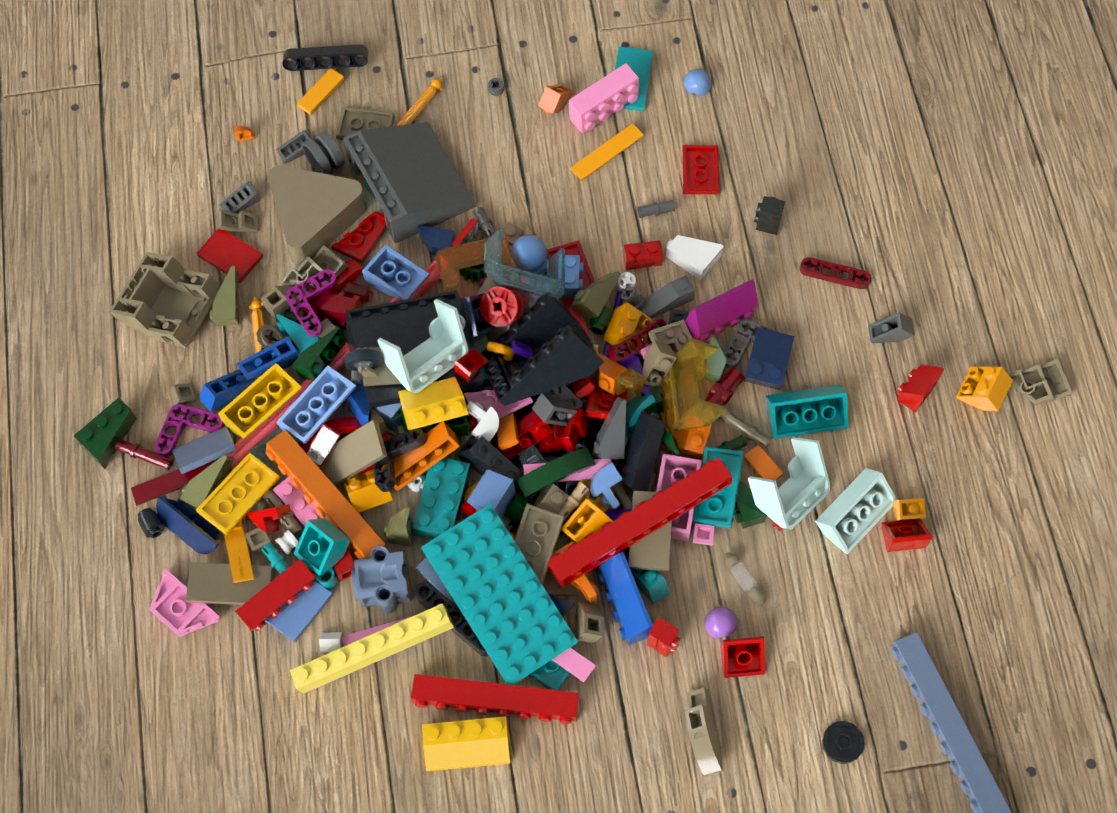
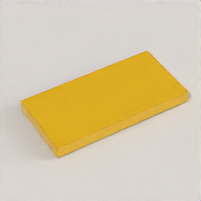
(238, 494)

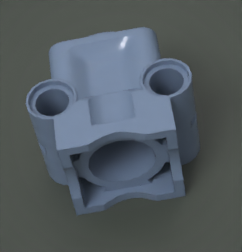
(381, 579)

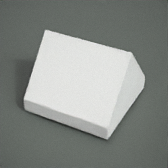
(330, 642)

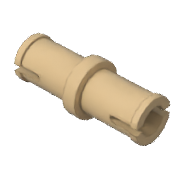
(573, 500)

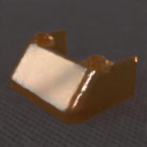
(464, 255)

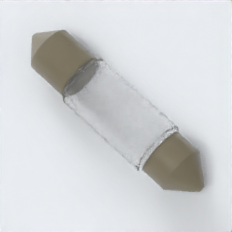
(744, 578)

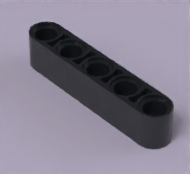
(331, 52)
(459, 627)

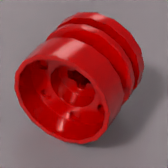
(513, 305)

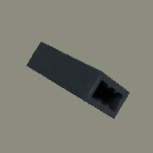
(641, 451)

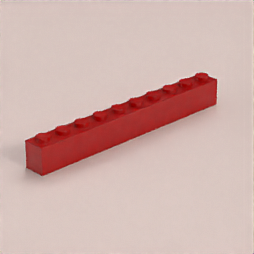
(639, 522)

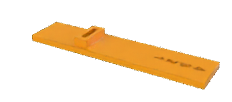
(606, 151)
(239, 554)

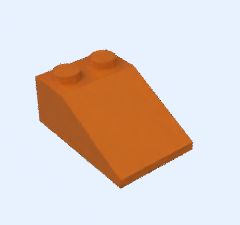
(690, 441)

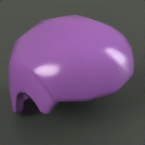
(721, 622)

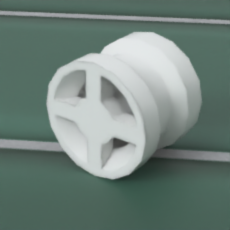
(625, 279)
(287, 542)

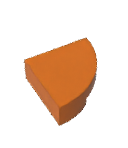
(243, 133)

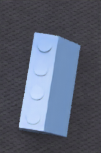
(315, 405)

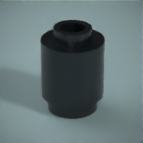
(150, 523)

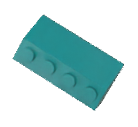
(807, 411)

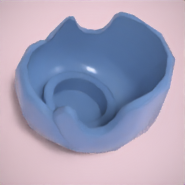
(697, 82)

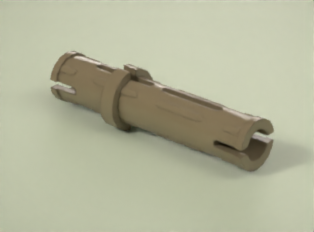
(751, 433)
(289, 518)

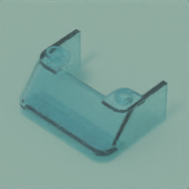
(522, 280)

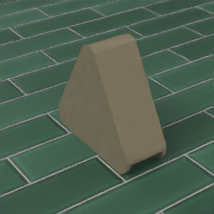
(313, 208)

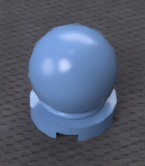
(530, 254)

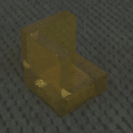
(630, 381)

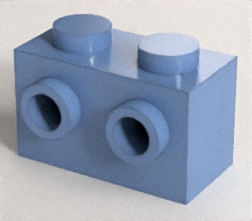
(572, 270)

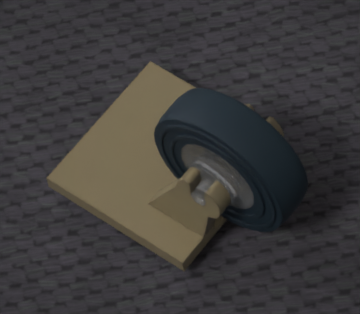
(371, 366)

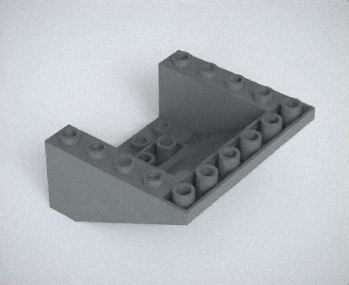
(408, 176)

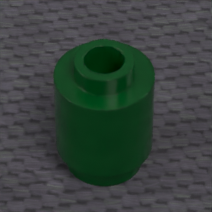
(600, 324)

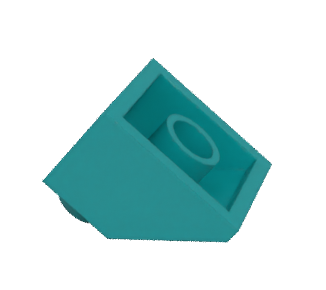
(321, 545)

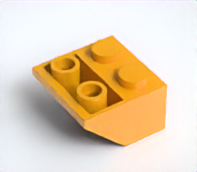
(625, 321)
(985, 387)
(364, 492)
(584, 521)

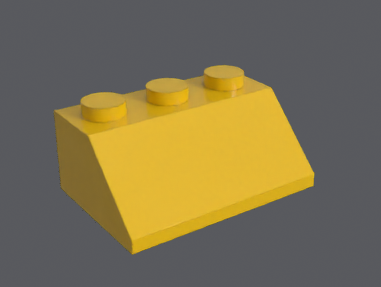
(433, 404)

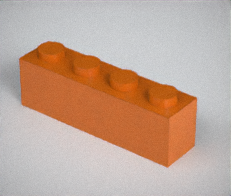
(439, 444)

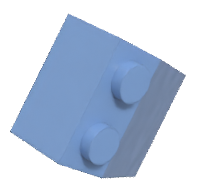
(394, 274)

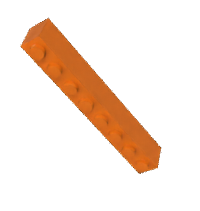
(322, 494)

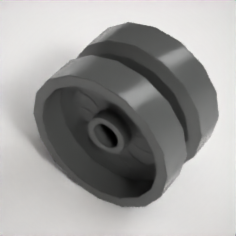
(323, 153)

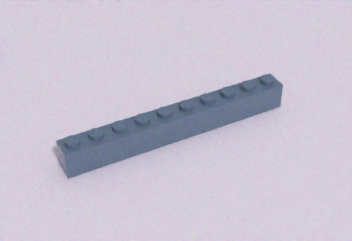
(948, 726)

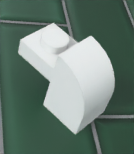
(488, 420)

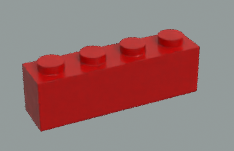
(275, 595)

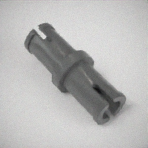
(656, 208)
(485, 223)

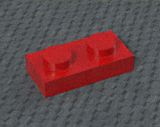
(583, 387)

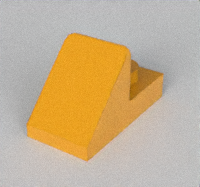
(909, 509)

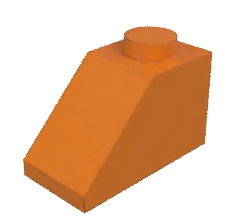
(555, 98)
(608, 374)

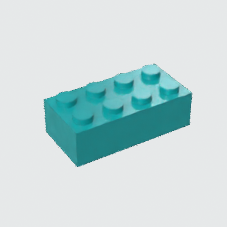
(441, 498)

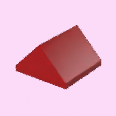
(905, 535)
(743, 657)

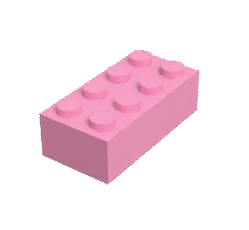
(604, 98)
(671, 470)

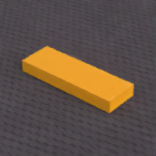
(320, 91)

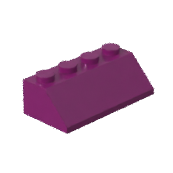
(723, 311)

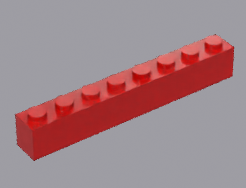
(495, 698)

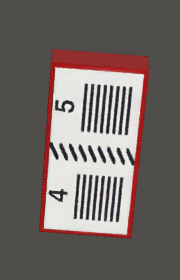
(468, 231)
(323, 444)

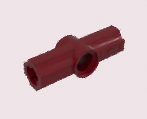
(724, 390)

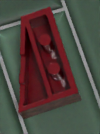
(332, 306)

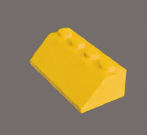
(259, 401)
(466, 743)

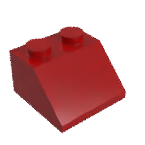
(919, 386)

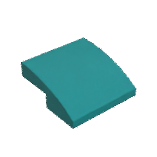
(634, 408)

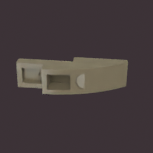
(702, 733)

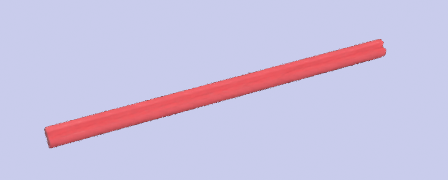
(270, 425)

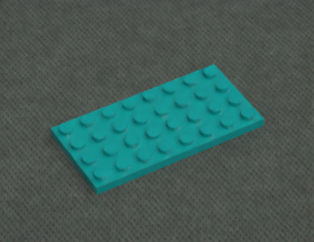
(499, 595)

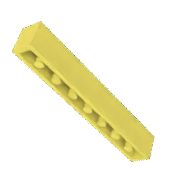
(372, 649)

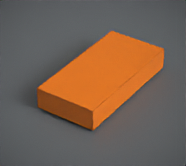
(507, 432)
(762, 464)

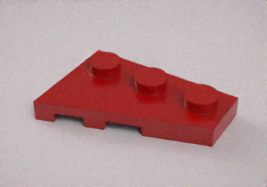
(363, 239)

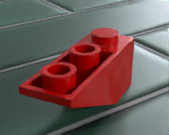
(530, 431)

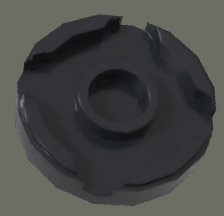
(843, 742)

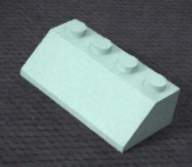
(857, 510)

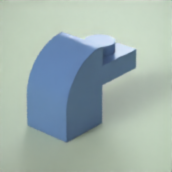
(601, 484)

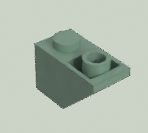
(715, 363)

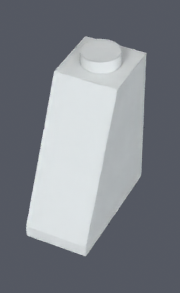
(693, 254)

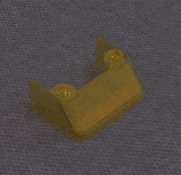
(682, 389)

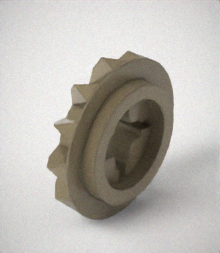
(264, 331)

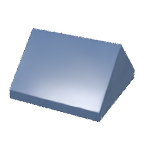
(493, 490)

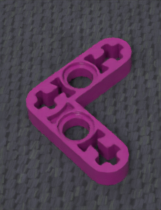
(304, 296)
(181, 421)

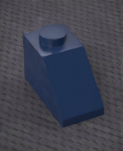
(435, 238)

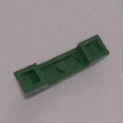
(668, 437)
(555, 471)

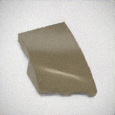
(321, 261)
(1042, 382)

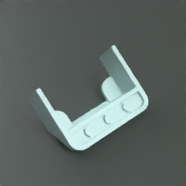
(431, 357)
(800, 493)

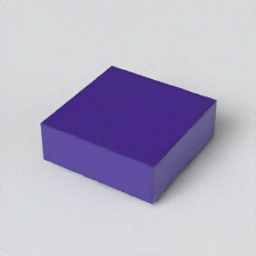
(521, 349)

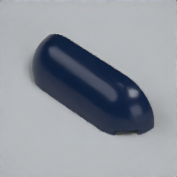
(188, 525)

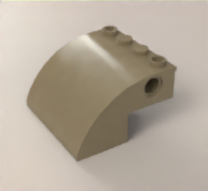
(165, 300)

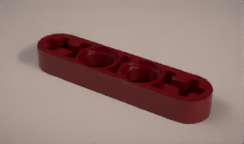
(834, 276)
(638, 341)

